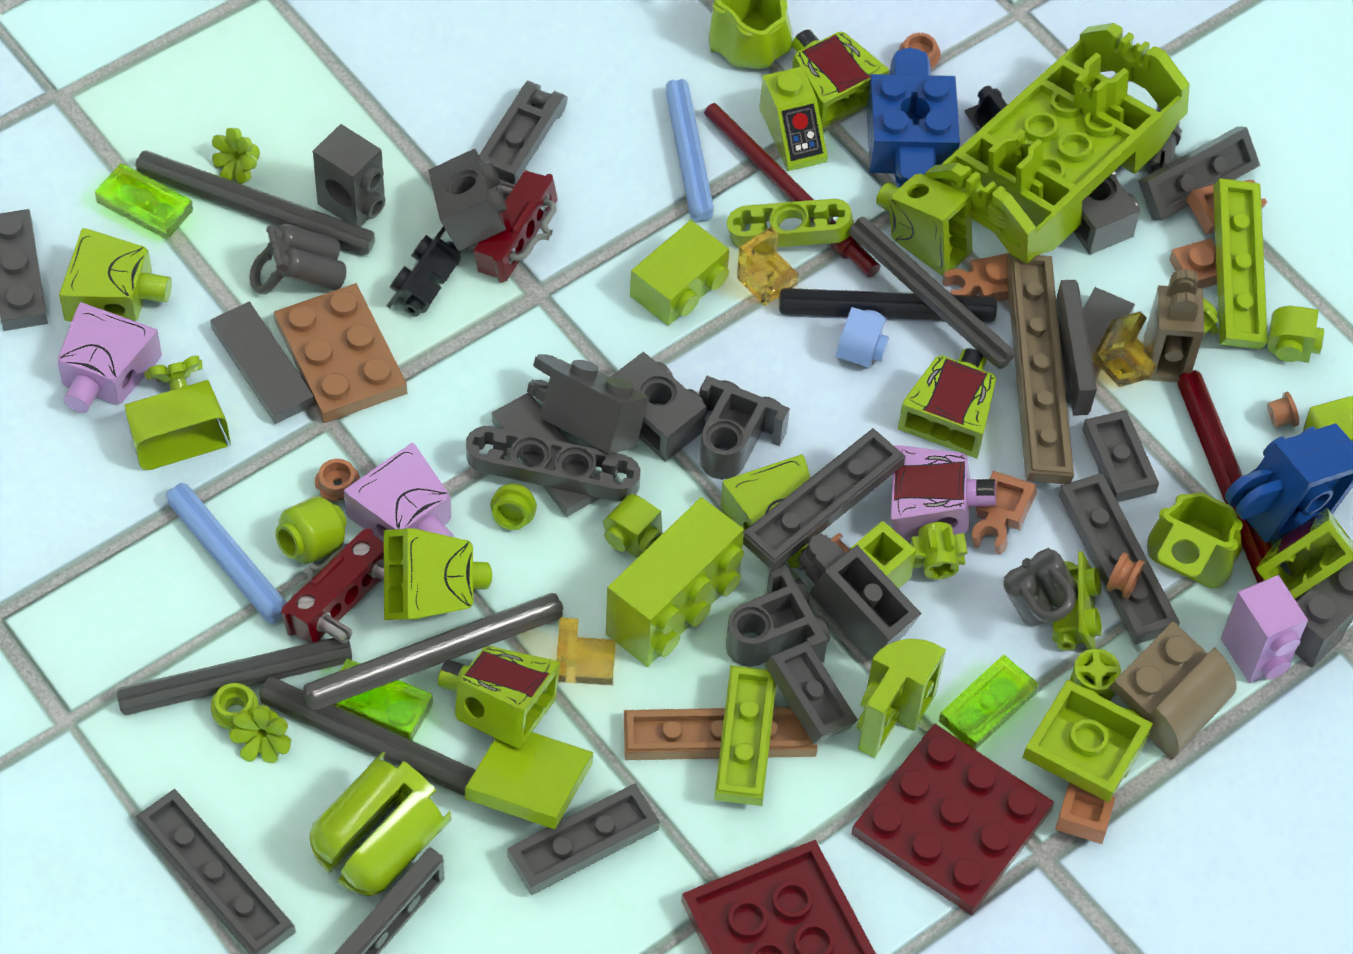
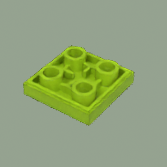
(530, 780)

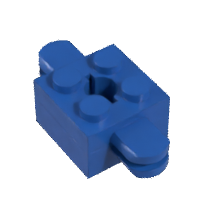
(911, 117)
(1295, 481)

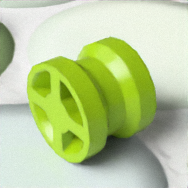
(1100, 667)

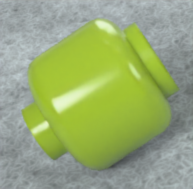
(311, 530)

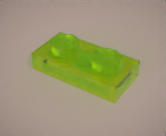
(144, 201)
(988, 702)
(392, 706)

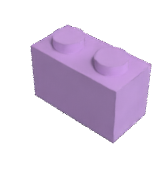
(1264, 629)

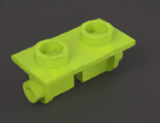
(1084, 620)

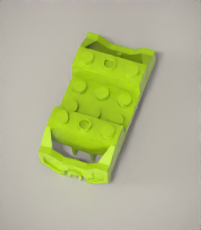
(1066, 138)

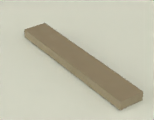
(1039, 371)

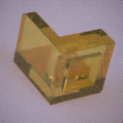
(763, 268)
(1122, 353)
(584, 658)

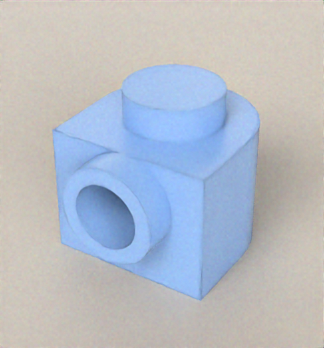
(863, 338)

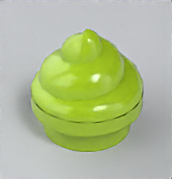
(513, 506)

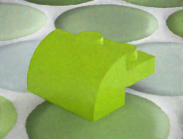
(898, 690)

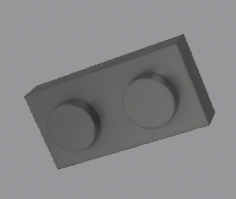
(1120, 455)
(811, 692)

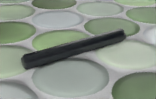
(886, 303)

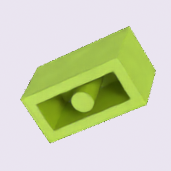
(680, 273)

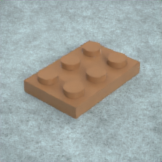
(340, 352)

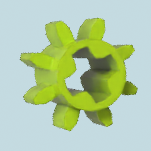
(939, 550)

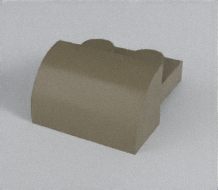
(1176, 688)

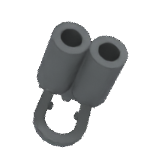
(300, 257)
(1039, 585)

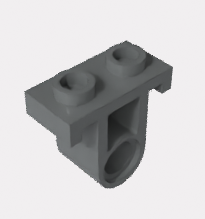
(736, 424)
(779, 619)

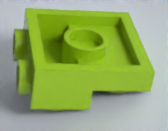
(1088, 740)

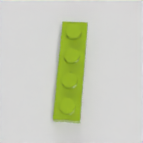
(1240, 264)

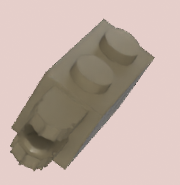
(1175, 326)

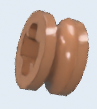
(1125, 575)

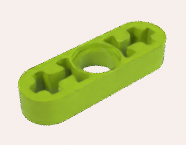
(776, 213)

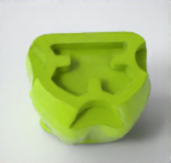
(750, 31)
(1197, 539)

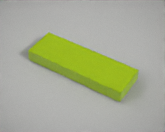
(745, 736)

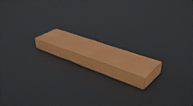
(698, 734)

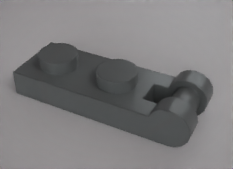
(522, 130)

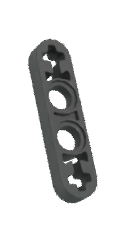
(550, 470)

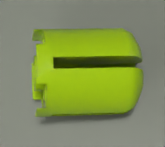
(393, 843)

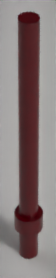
(785, 183)

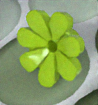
(236, 155)
(175, 373)
(260, 733)

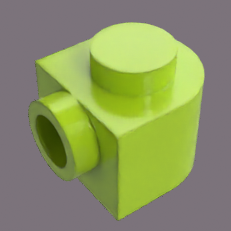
(1295, 333)
(633, 525)

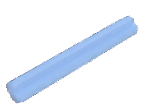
(689, 150)
(226, 552)

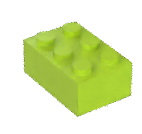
(674, 582)

